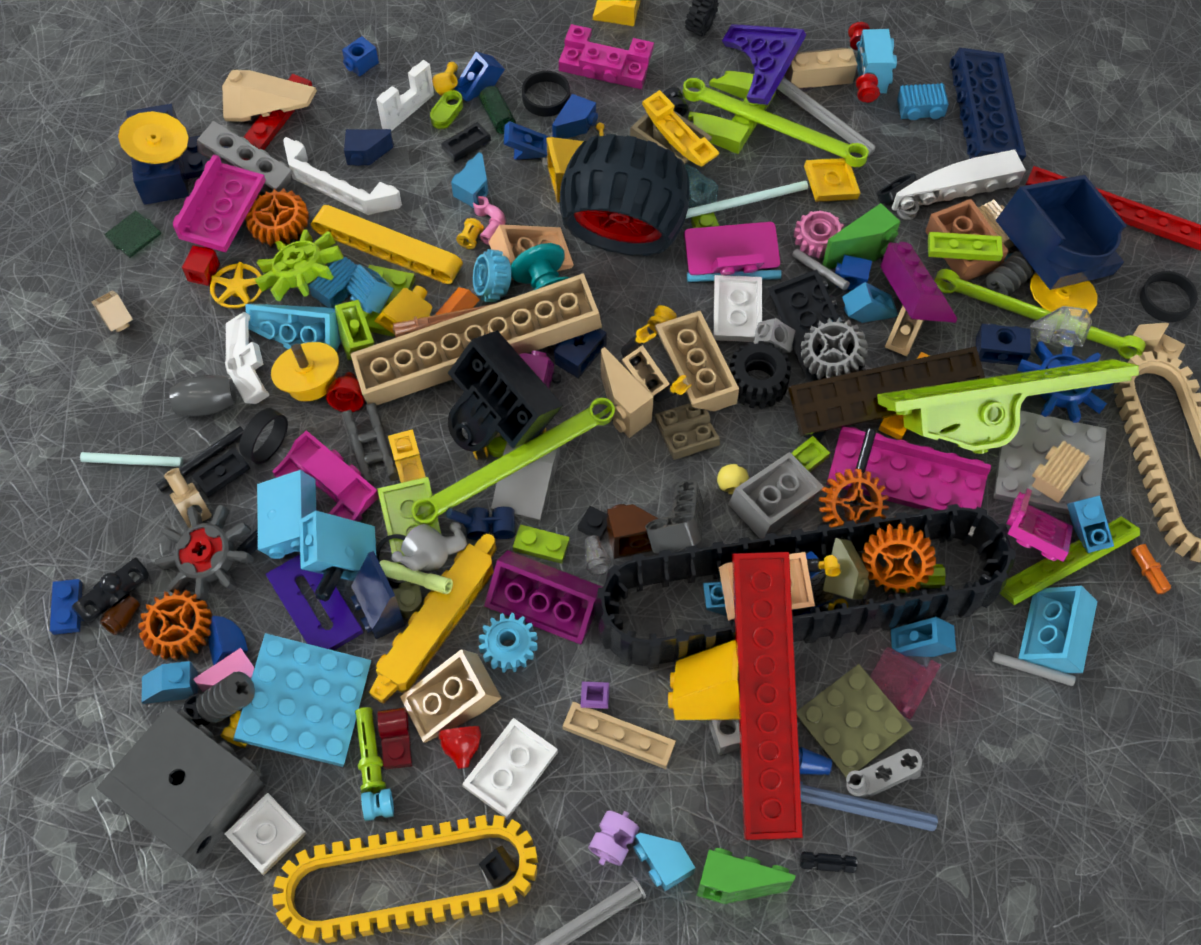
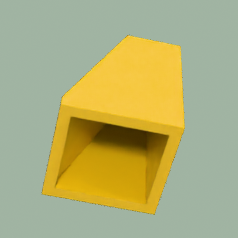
(558, 156)
(706, 685)

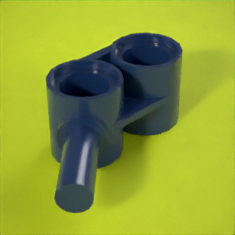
(478, 522)

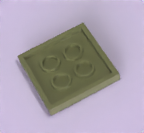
(853, 721)

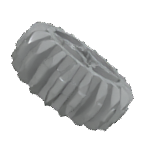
(834, 341)

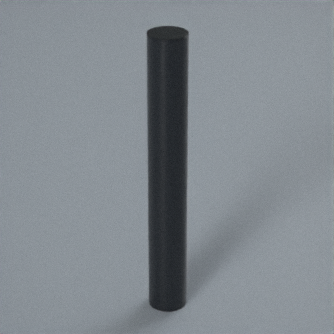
(865, 452)

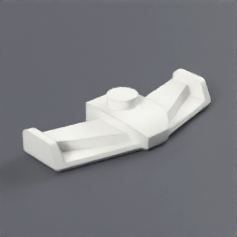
(243, 360)

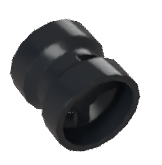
(676, 97)

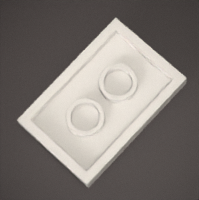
(736, 307)
(510, 768)

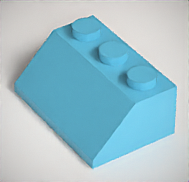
(1059, 628)

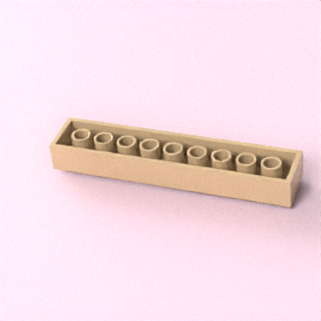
(428, 354)

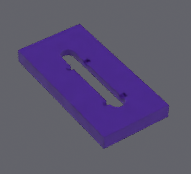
(344, 623)

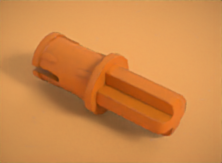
(1151, 569)

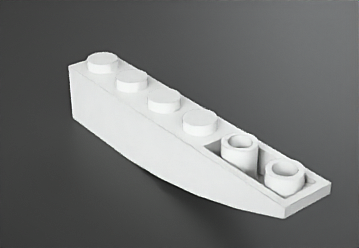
(963, 179)

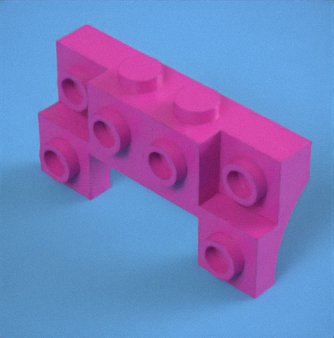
(604, 61)
(332, 476)

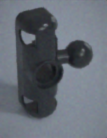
(110, 590)

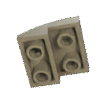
(686, 430)

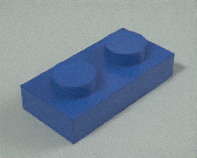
(64, 595)

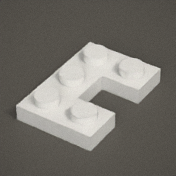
(396, 108)

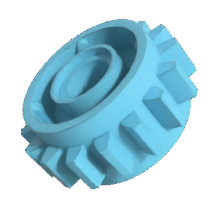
(491, 275)

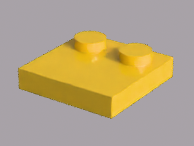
(831, 180)

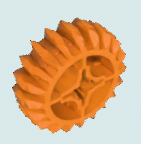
(269, 226)
(854, 493)
(899, 544)
(184, 607)

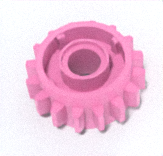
(814, 231)

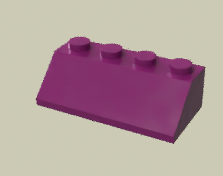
(914, 284)
(543, 596)

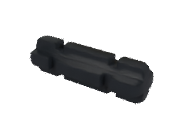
(828, 862)

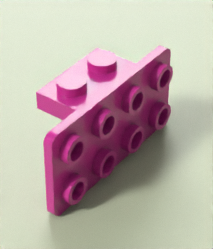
(731, 248)

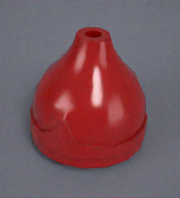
(345, 393)
(460, 744)

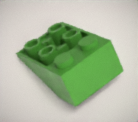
(737, 879)

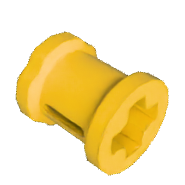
(470, 233)

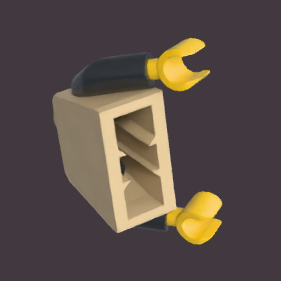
(645, 370)

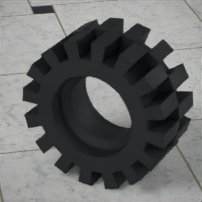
(701, 16)

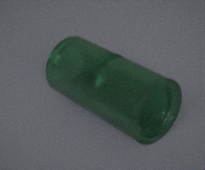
(496, 108)

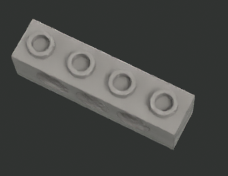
(218, 135)

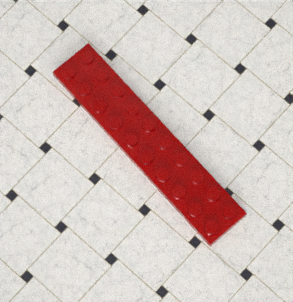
(767, 696)

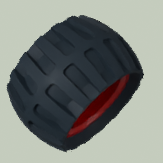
(624, 195)

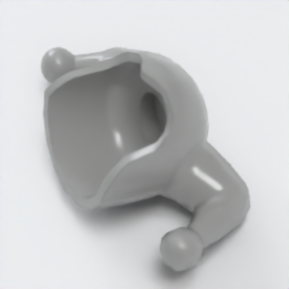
(427, 549)

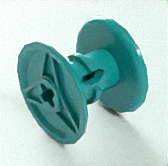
(539, 265)

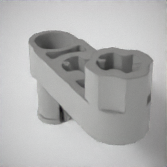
(872, 786)

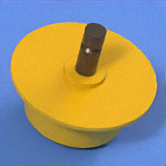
(306, 370)

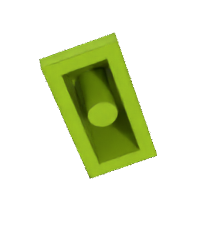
(353, 327)

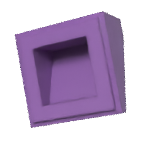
(595, 695)

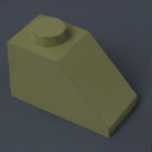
(853, 576)

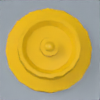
(153, 137)
(1077, 295)

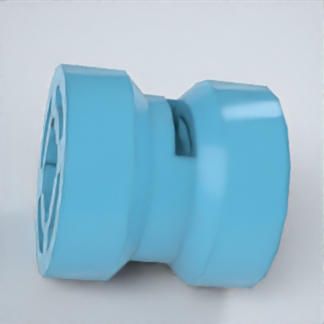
(371, 803)

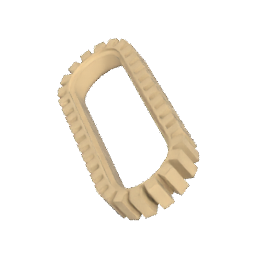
(1146, 449)

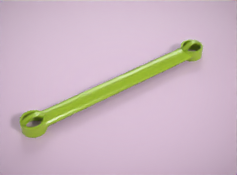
(775, 122)
(1033, 312)
(513, 461)

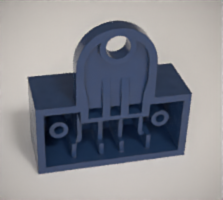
(169, 179)

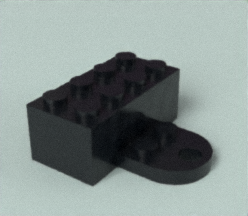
(498, 396)

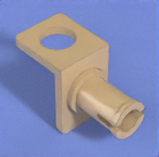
(185, 495)

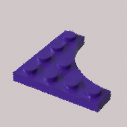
(770, 52)

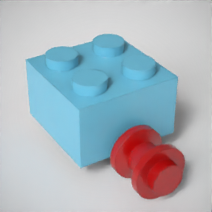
(874, 60)

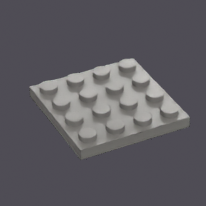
(1029, 448)

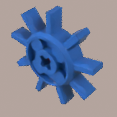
(1069, 398)

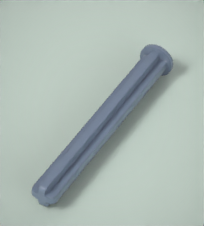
(868, 808)

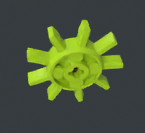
(298, 264)

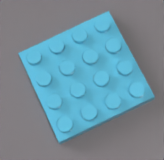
(303, 700)

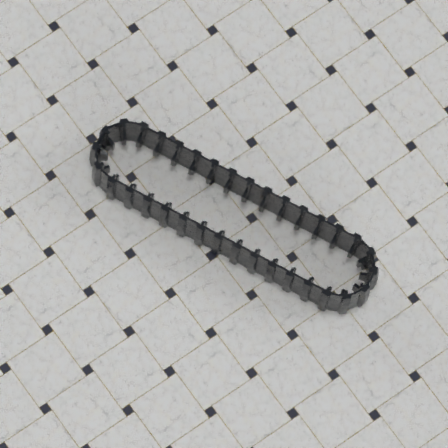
(955, 522)

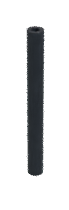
(205, 455)

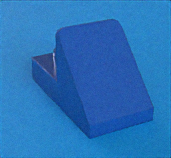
(526, 142)

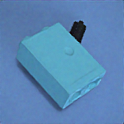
(279, 508)

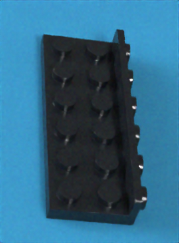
(801, 305)

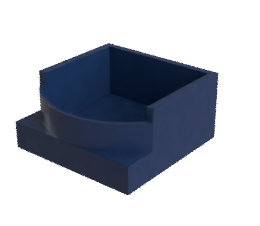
(1064, 230)

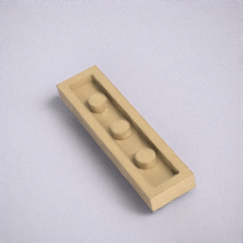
(619, 735)

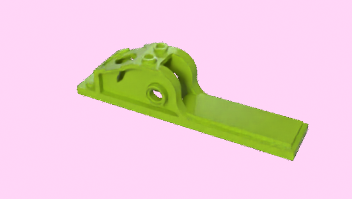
(987, 410)

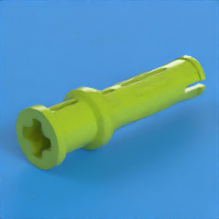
(370, 762)

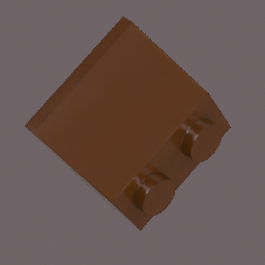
(627, 530)

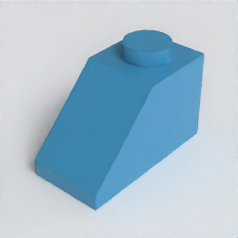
(869, 304)
(924, 638)
(169, 683)

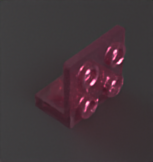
(903, 680)

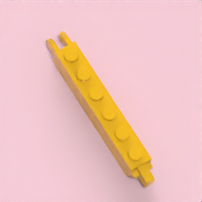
(434, 621)

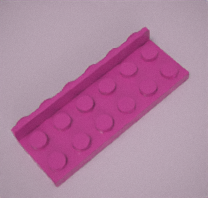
(913, 473)

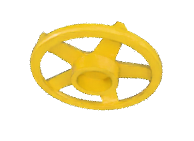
(236, 286)

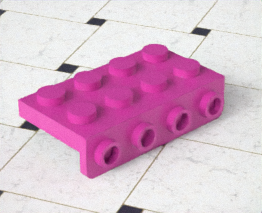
(218, 205)
(1039, 529)

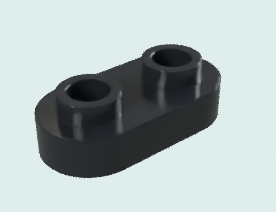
(888, 193)

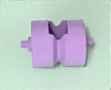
(612, 840)

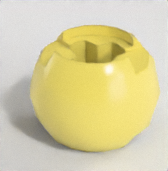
(731, 477)

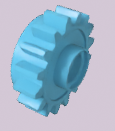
(508, 656)

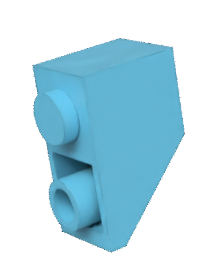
(666, 859)

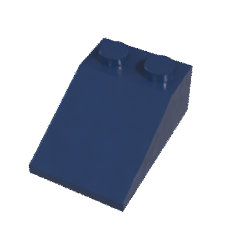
(376, 599)

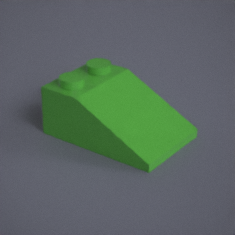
(863, 238)

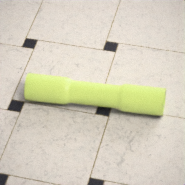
(429, 581)

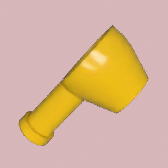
(446, 81)

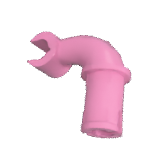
(497, 217)

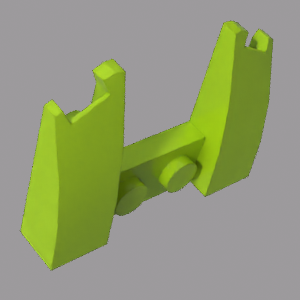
(724, 132)

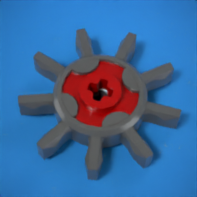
(204, 552)

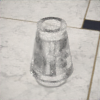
(596, 556)

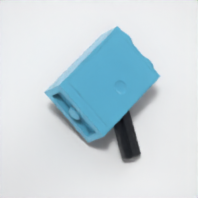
(334, 548)

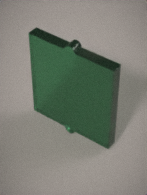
(132, 234)

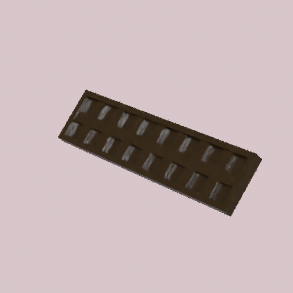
(853, 396)

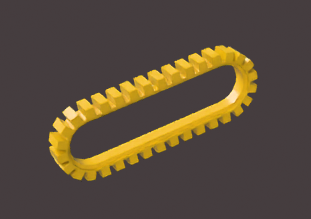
(311, 929)

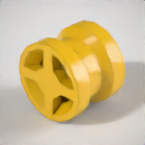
(661, 315)

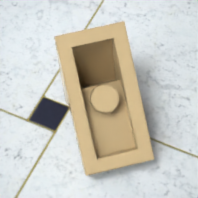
(1157, 341)

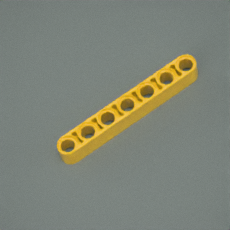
(387, 244)

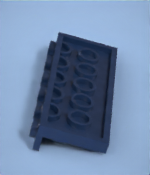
(986, 103)

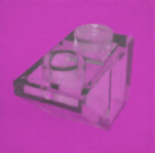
(1063, 326)

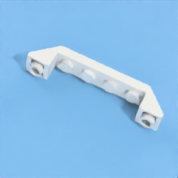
(381, 199)

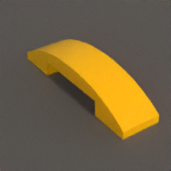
(676, 131)
(406, 456)

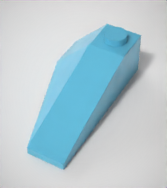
(294, 324)

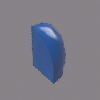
(225, 638)

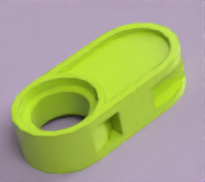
(443, 113)

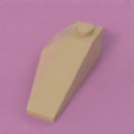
(256, 93)

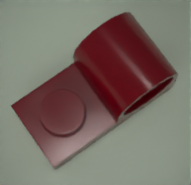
(395, 738)

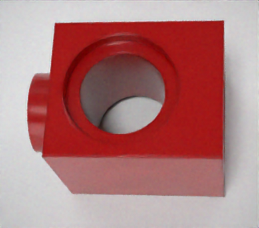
(201, 265)

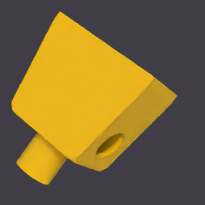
(405, 307)

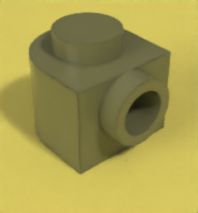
(408, 598)

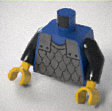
(817, 572)

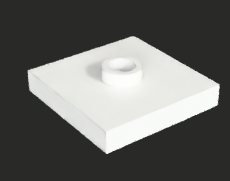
(265, 833)

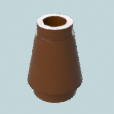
(119, 616)

